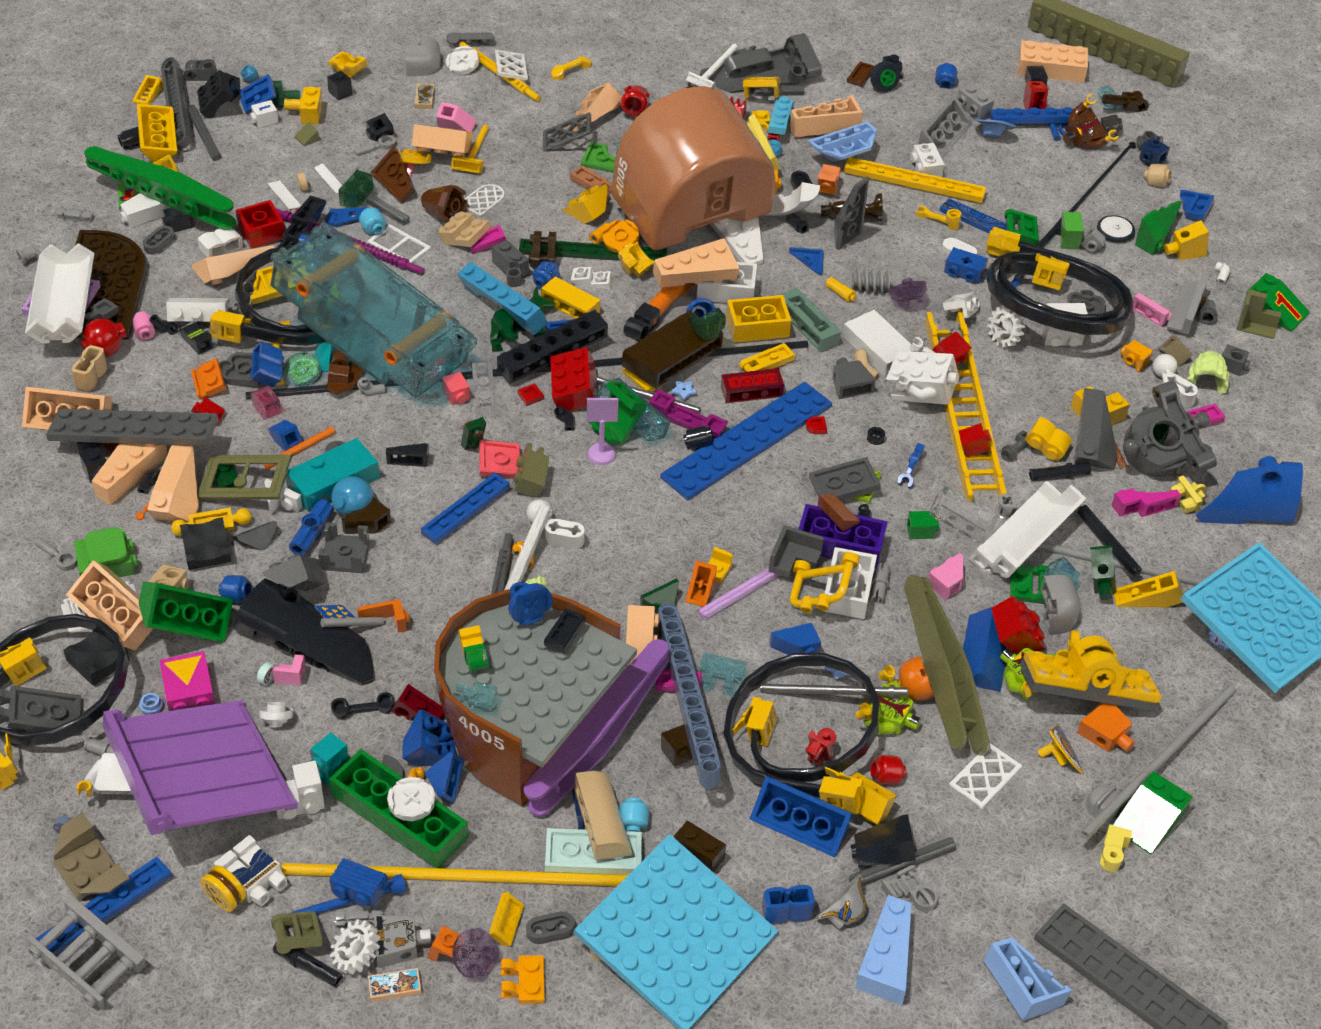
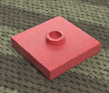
(498, 458)

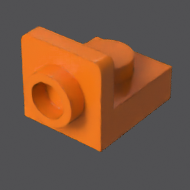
(443, 943)

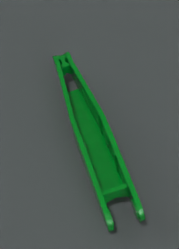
(164, 186)

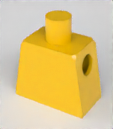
(1189, 242)

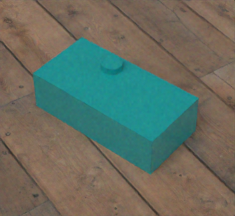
(320, 474)

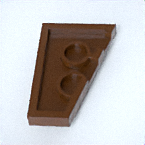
(393, 175)

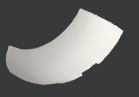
(796, 201)

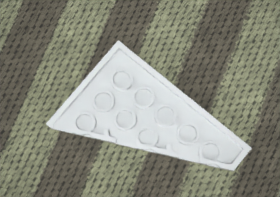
(742, 238)

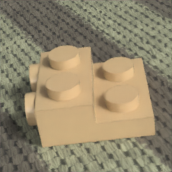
(463, 230)

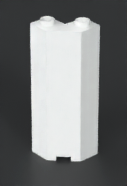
(59, 294)
(1026, 530)

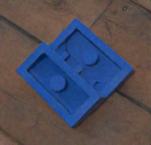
(257, 92)

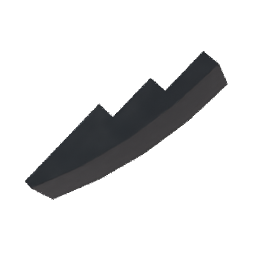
(303, 220)

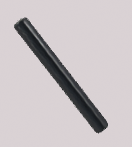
(1109, 539)

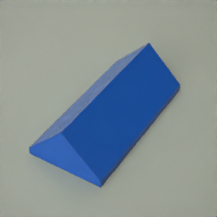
(984, 650)
(801, 816)

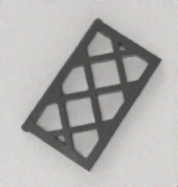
(574, 135)

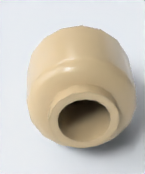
(1158, 175)

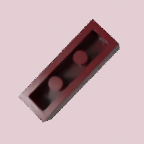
(752, 385)

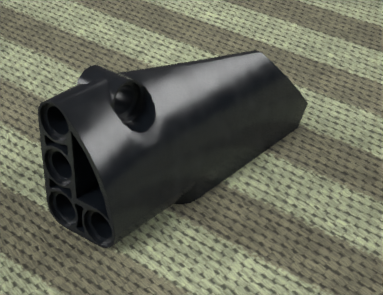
(298, 631)

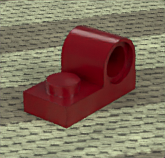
(412, 701)

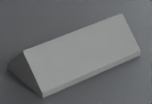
(946, 126)

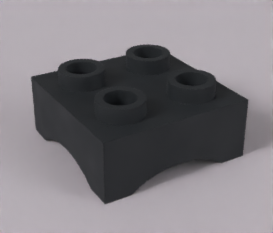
(214, 93)
(205, 543)
(93, 657)

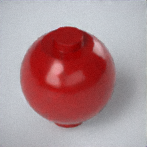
(103, 334)

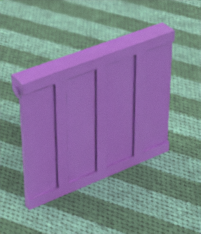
(196, 765)

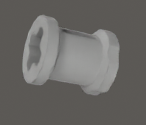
(28, 253)
(1004, 505)

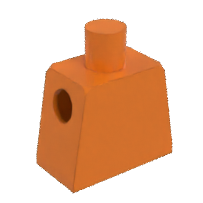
(1107, 728)

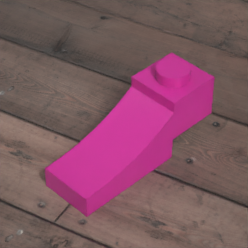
(1144, 503)

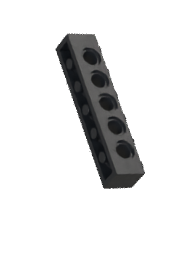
(537, 352)

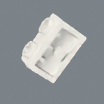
(966, 301)

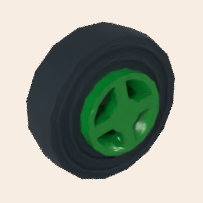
(885, 76)

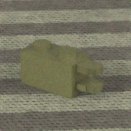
(531, 471)

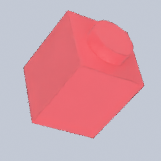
(456, 388)

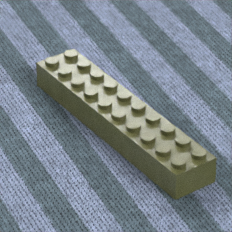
(1109, 40)

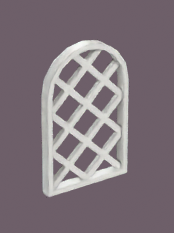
(486, 196)

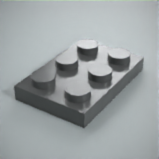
(846, 479)

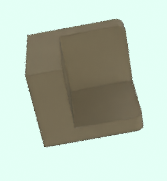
(1177, 349)

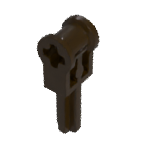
(1129, 100)

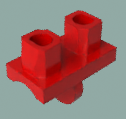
(821, 745)

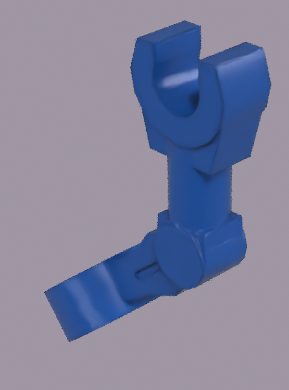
(914, 457)

